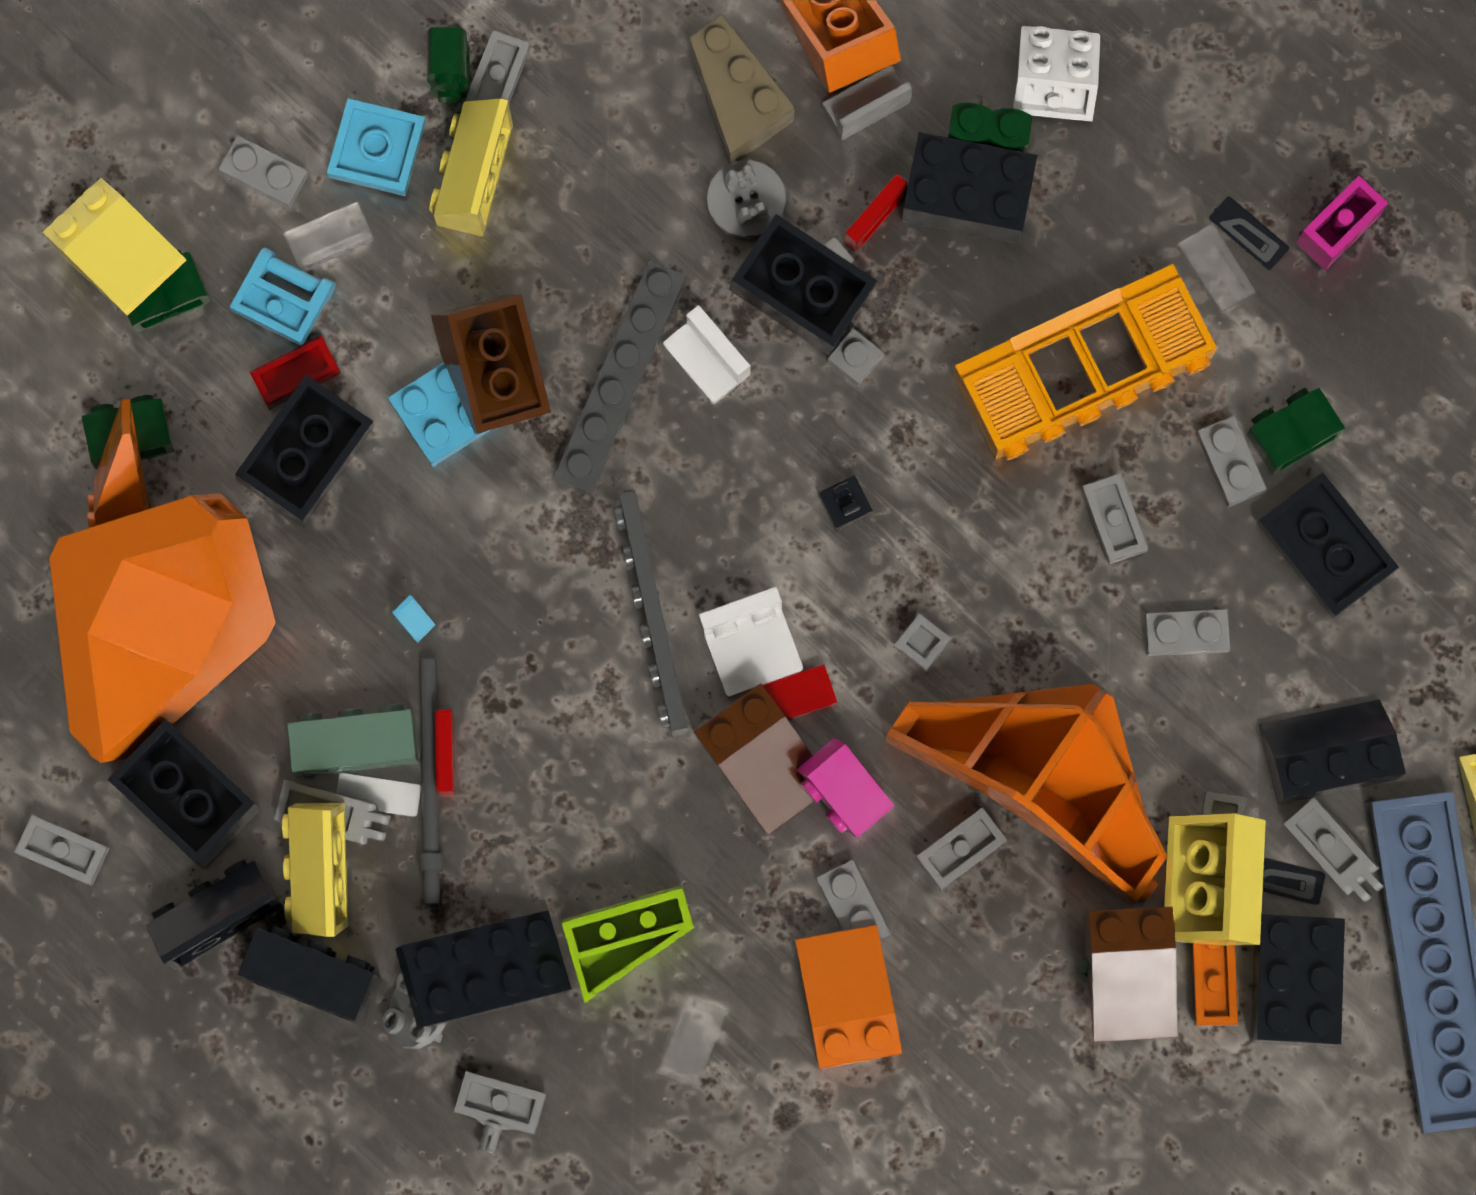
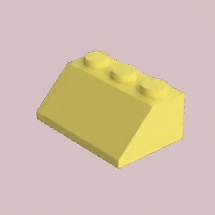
(472, 166)
(316, 868)
(1215, 878)

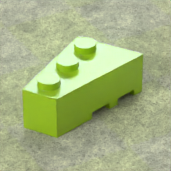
(622, 936)

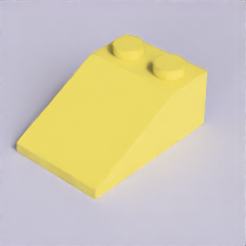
(113, 246)

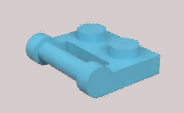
(277, 308)

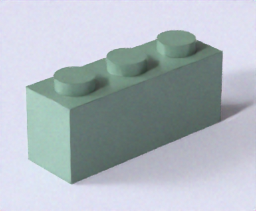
(352, 741)

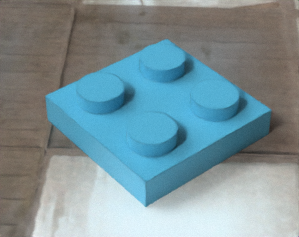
(376, 147)
(434, 415)

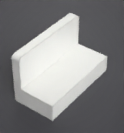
(707, 356)

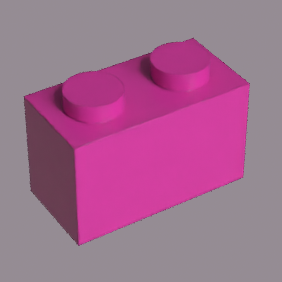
(1342, 223)
(844, 788)

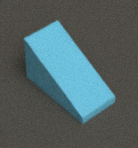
(413, 618)

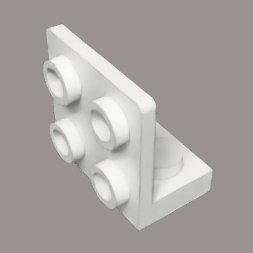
(1057, 73)
(750, 642)

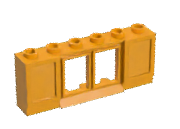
(1012, 400)

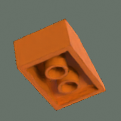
(843, 38)
(120, 476)
(848, 996)

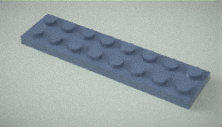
(1431, 951)

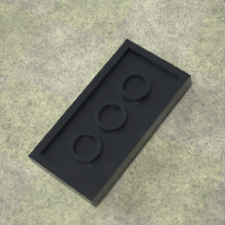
(482, 969)

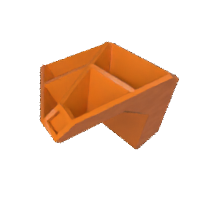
(154, 617)
(1054, 764)

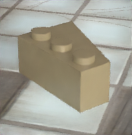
(739, 90)

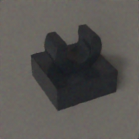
(845, 503)

